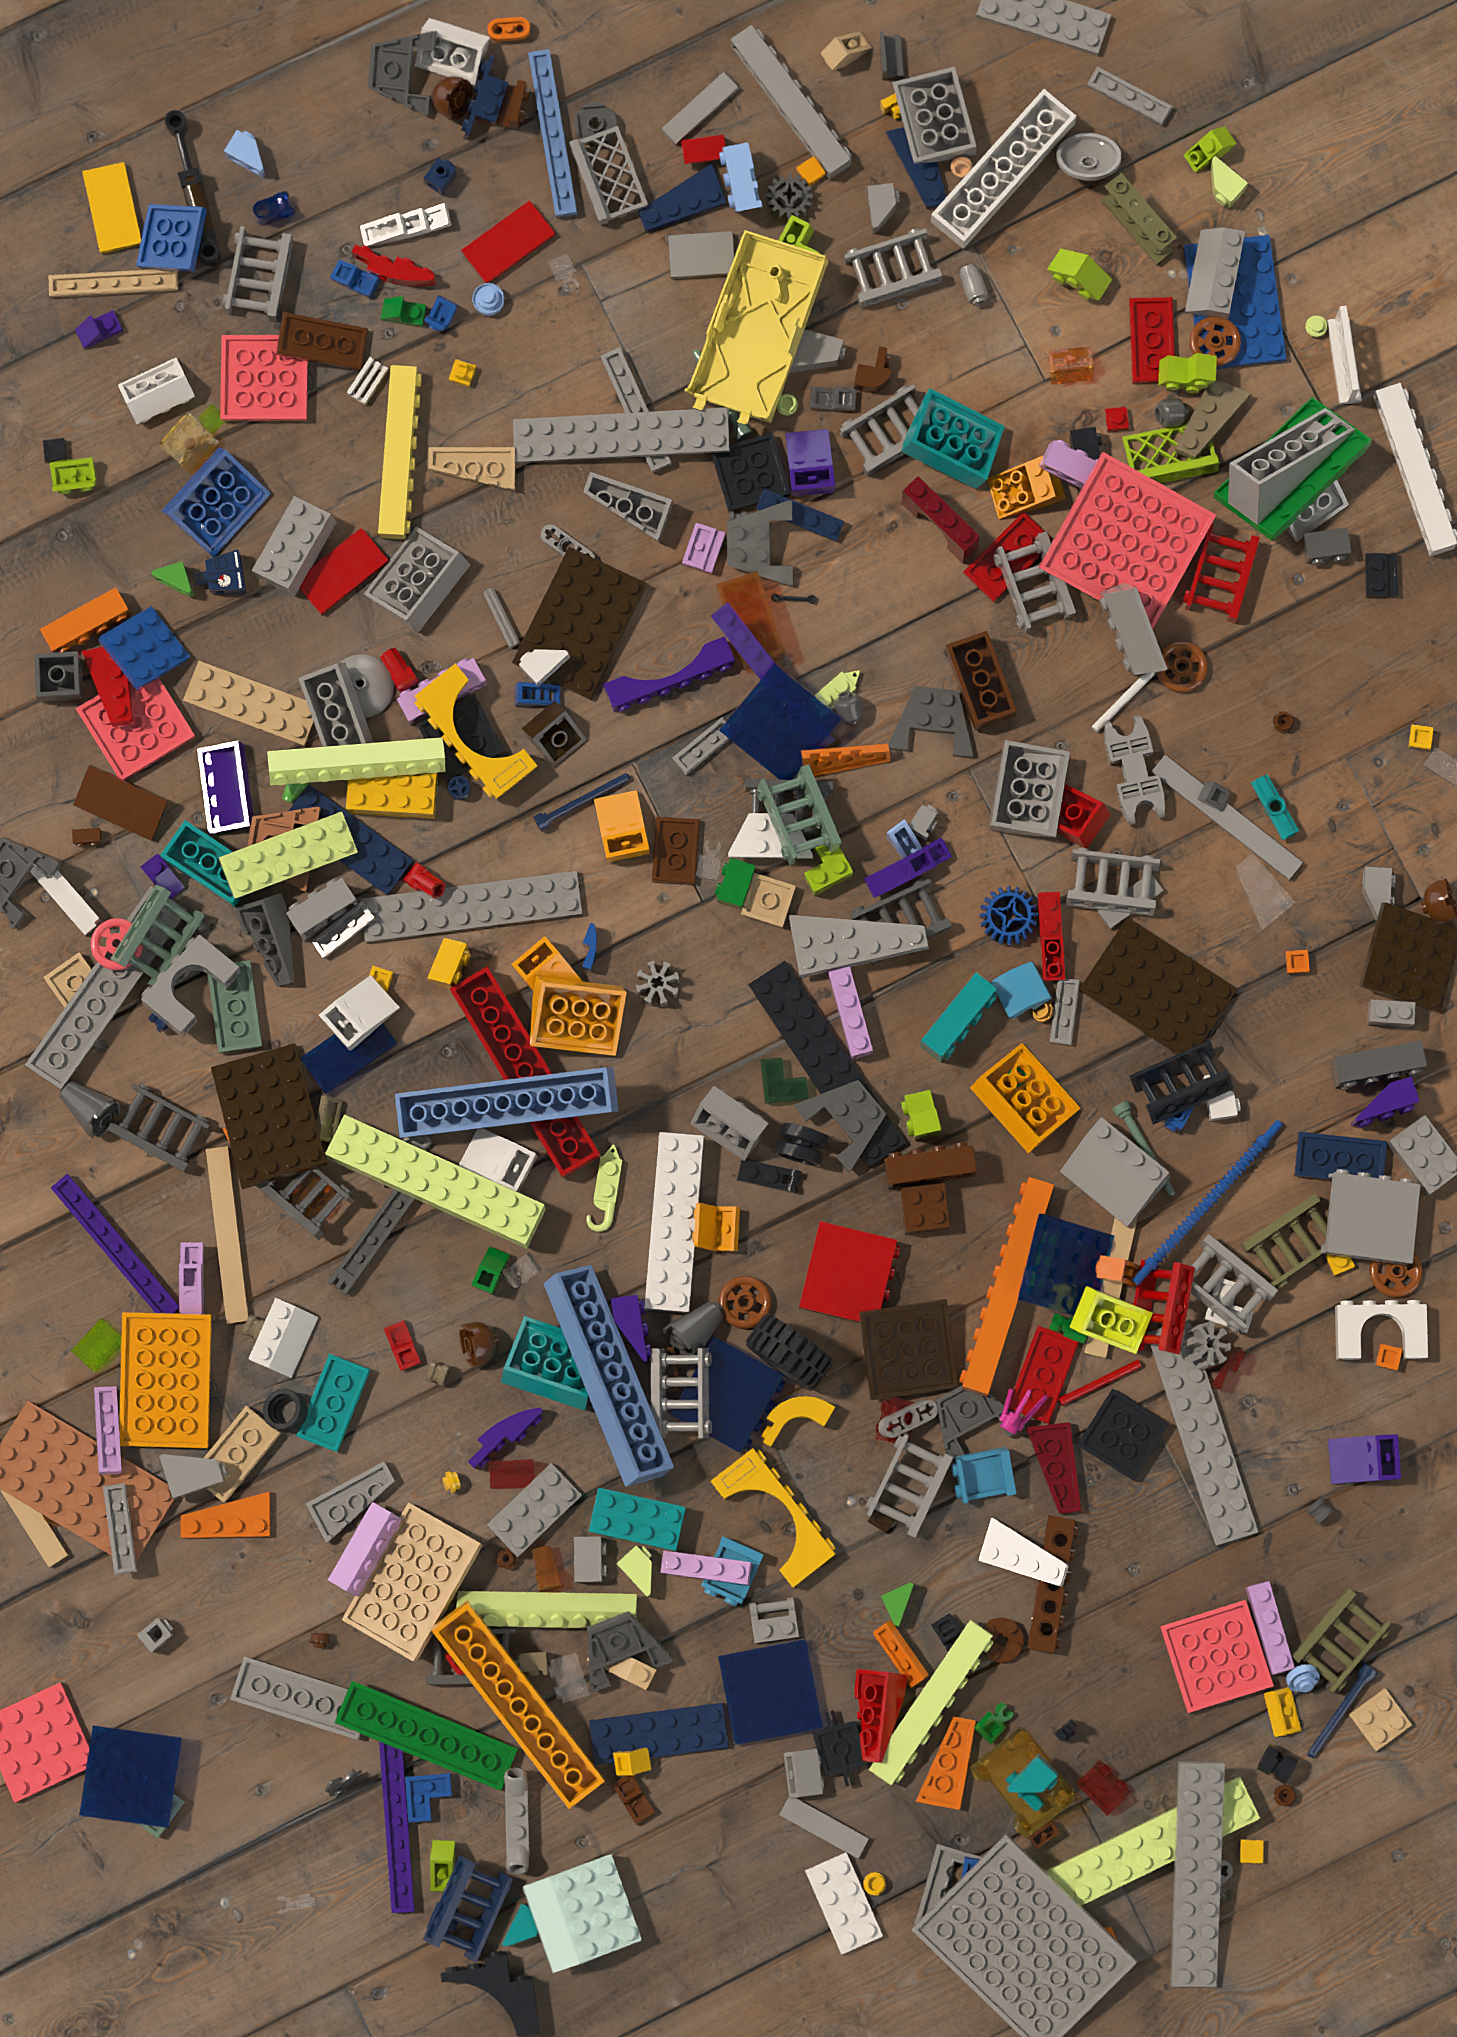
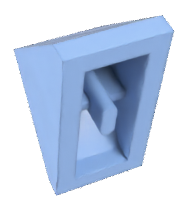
(903, 839)

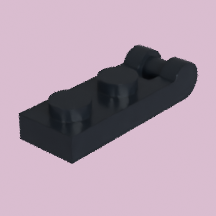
(768, 1176)

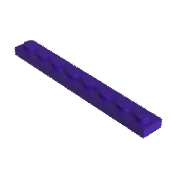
(747, 646)
(114, 1246)
(396, 1829)

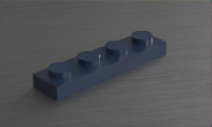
(805, 516)

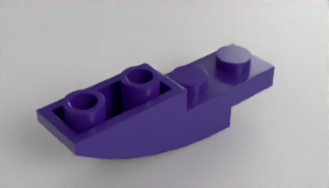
(907, 867)
(512, 1427)

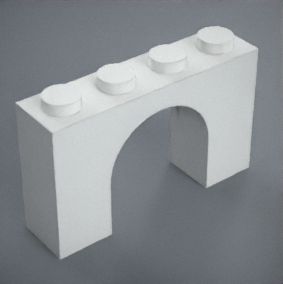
(1409, 1317)

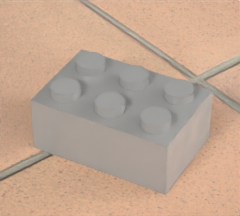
(321, 908)
(729, 1123)
(1425, 1155)

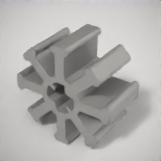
(655, 977)
(1206, 1345)

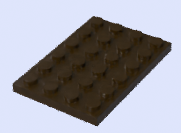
(585, 616)
(1157, 988)
(268, 1116)

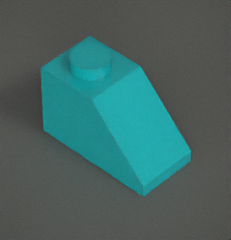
(1034, 1777)
(522, 1927)

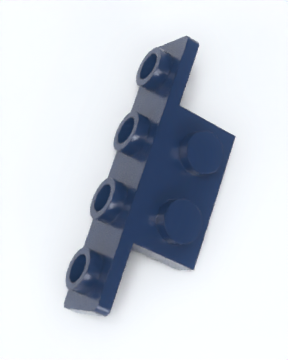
(488, 99)

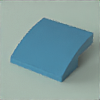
(1021, 989)

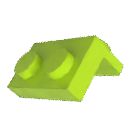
(73, 475)

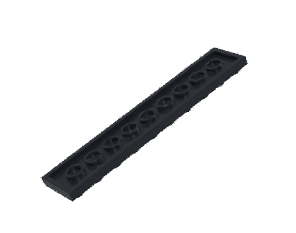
(817, 1047)

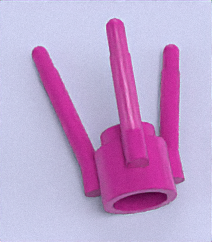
(1012, 1421)

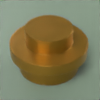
(1043, 1012)

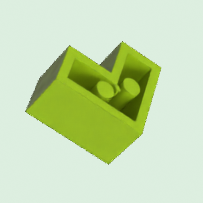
(797, 233)
(1079, 272)
(1187, 373)
(831, 871)
(922, 1115)

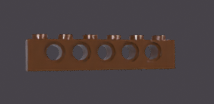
(1036, 1639)

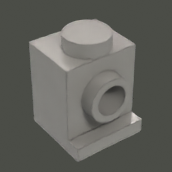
(924, 821)
(148, 1638)

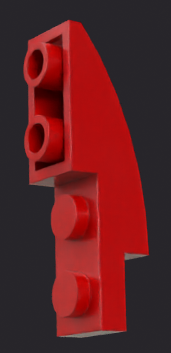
(401, 272)
(1051, 936)

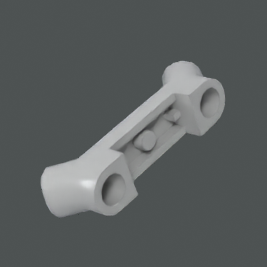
(517, 1821)

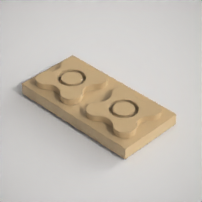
(241, 1450)

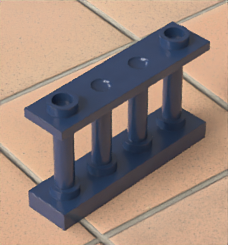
(450, 1899)

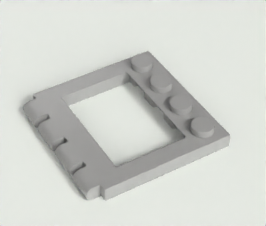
(939, 1876)

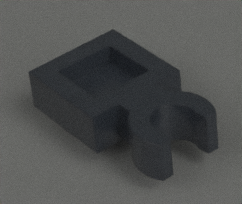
(1066, 1731)

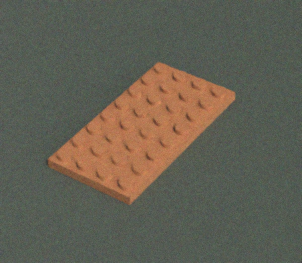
(59, 1477)

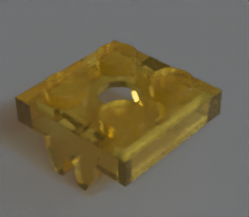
(175, 439)

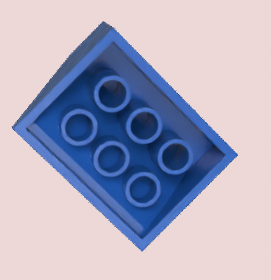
(216, 501)

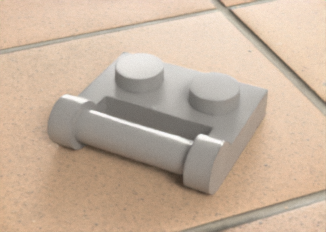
(774, 1628)

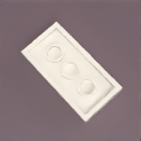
(843, 1903)

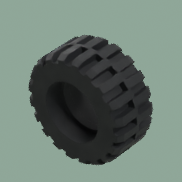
(789, 1352)

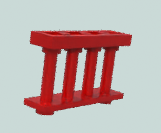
(1236, 588)
(1176, 1306)

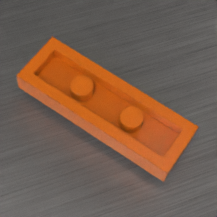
(900, 1653)

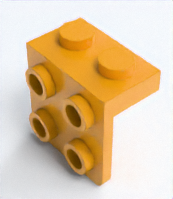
(716, 1228)

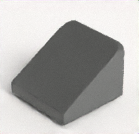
(1213, 795)

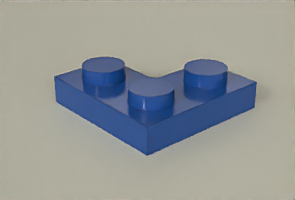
(420, 1790)

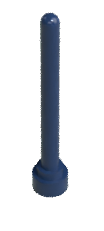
(544, 820)
(1365, 1676)

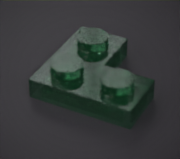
(779, 1089)

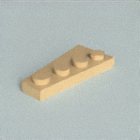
(479, 464)

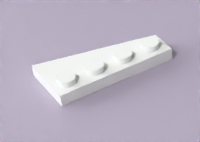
(1014, 1552)

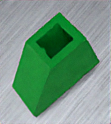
(490, 1270)

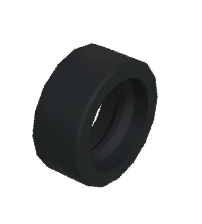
(270, 1406)

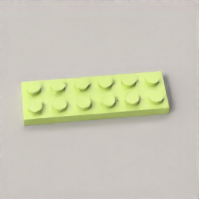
(288, 855)

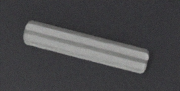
(501, 618)

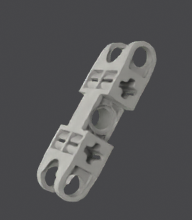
(1130, 753)

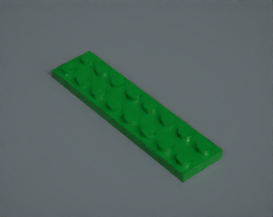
(425, 1735)

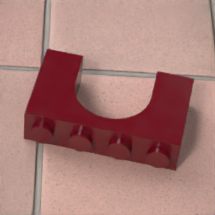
(921, 499)

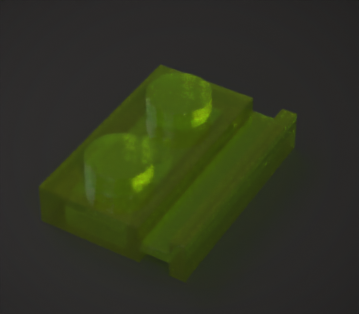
(97, 1345)

